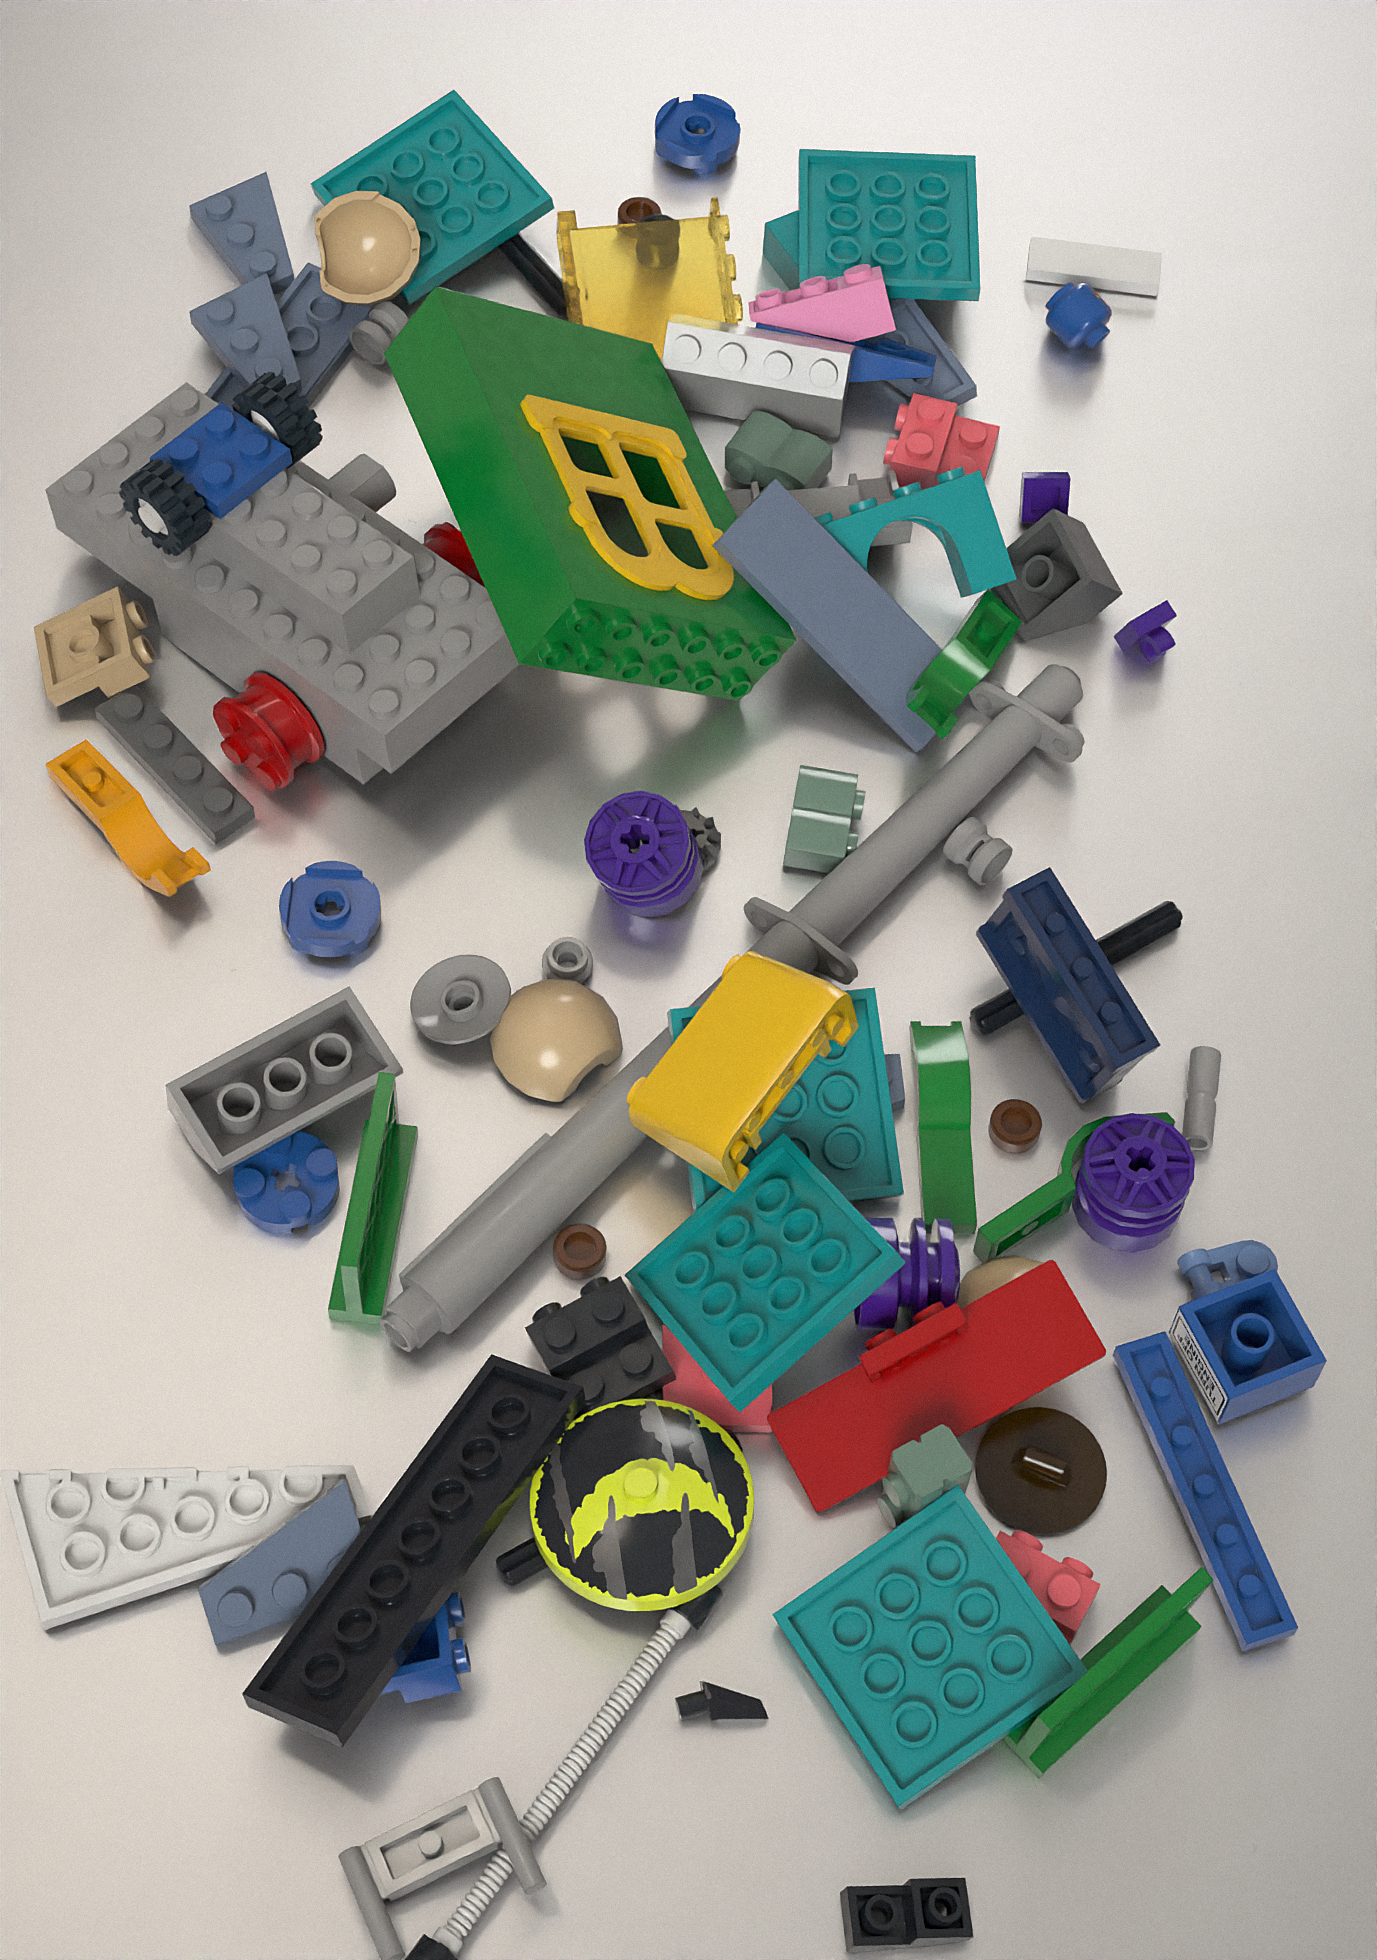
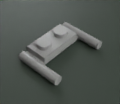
(432, 1848)

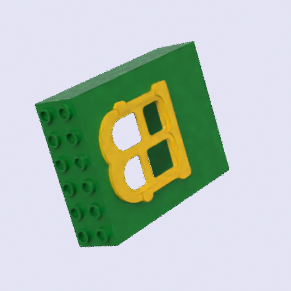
(518, 429)

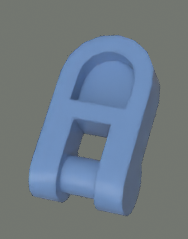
(1235, 1262)

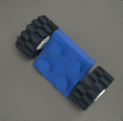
(220, 462)

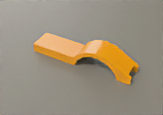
(124, 819)

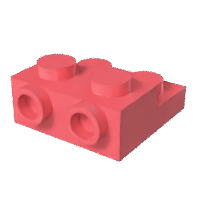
(937, 442)
(1061, 1588)

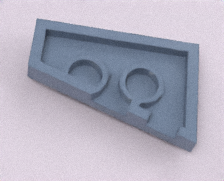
(283, 1570)

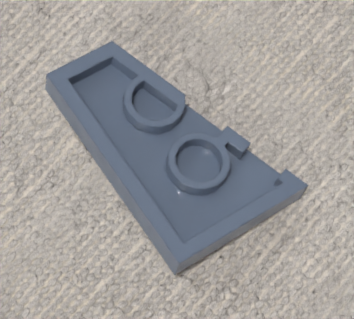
(246, 232)
(248, 333)
(949, 378)

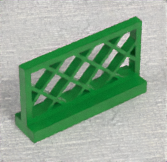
(374, 1211)
(1114, 1671)

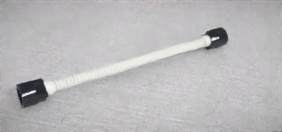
(673, 1626)

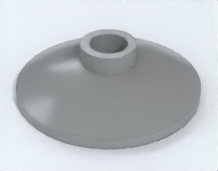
(456, 984)

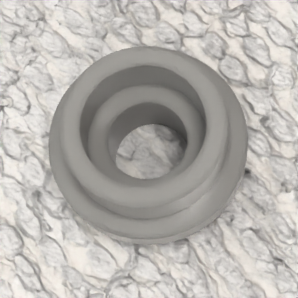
(567, 950)

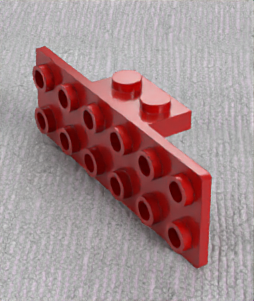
(944, 1370)

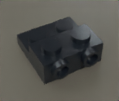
(600, 1345)

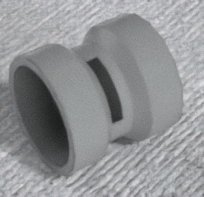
(377, 333)
(977, 851)

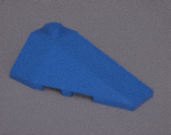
(880, 360)

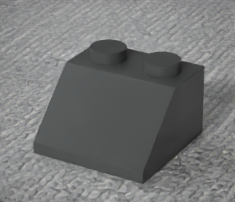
(1058, 577)

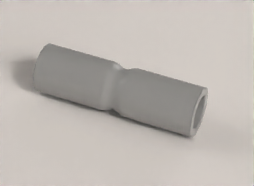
(1201, 1092)

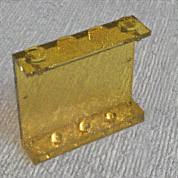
(645, 272)

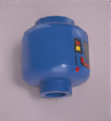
(1078, 316)

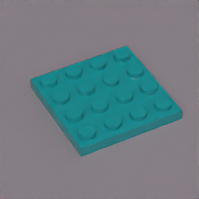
(452, 181)
(891, 212)
(833, 1113)
(763, 1271)
(930, 1646)

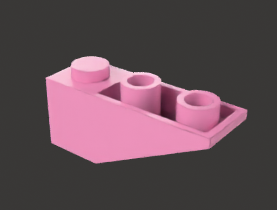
(837, 308)

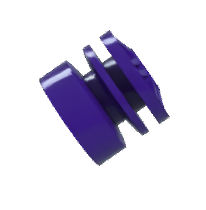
(664, 869)
(1126, 1206)
(925, 1278)

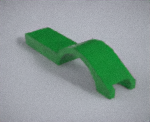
(962, 662)
(944, 1126)
(1043, 1204)

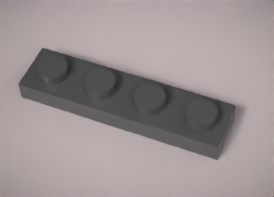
(175, 763)

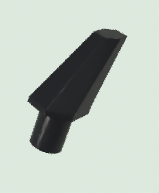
(719, 1704)

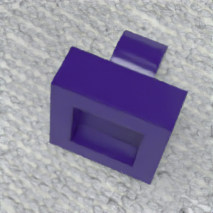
(1043, 493)
(1149, 632)

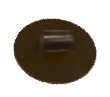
(1041, 1470)

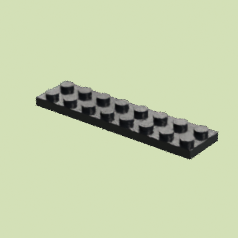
(414, 1551)

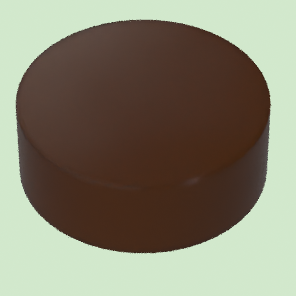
(635, 209)
(1015, 1126)
(579, 1251)

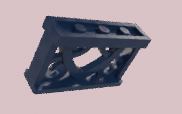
(1066, 986)

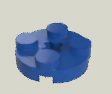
(692, 150)
(330, 935)
(294, 1206)

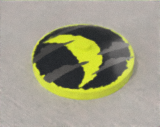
(642, 1505)

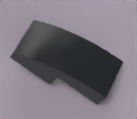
(906, 1915)

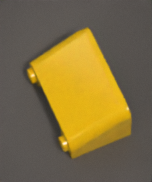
(739, 1062)

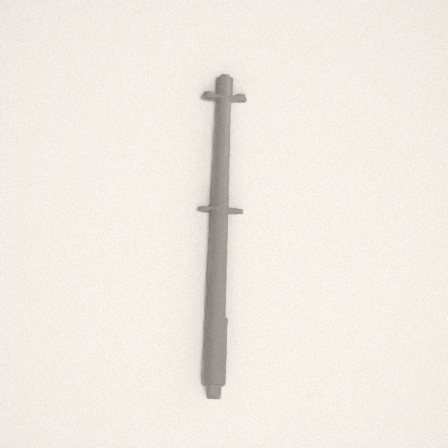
(564, 1169)

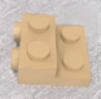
(94, 648)

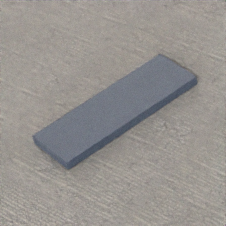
(316, 333)
(832, 605)

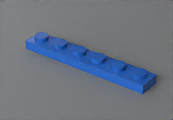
(1205, 1492)

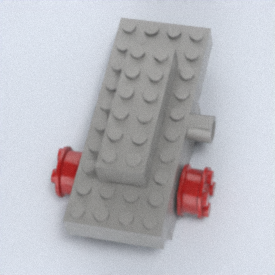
(302, 605)

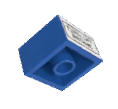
(1247, 1346)

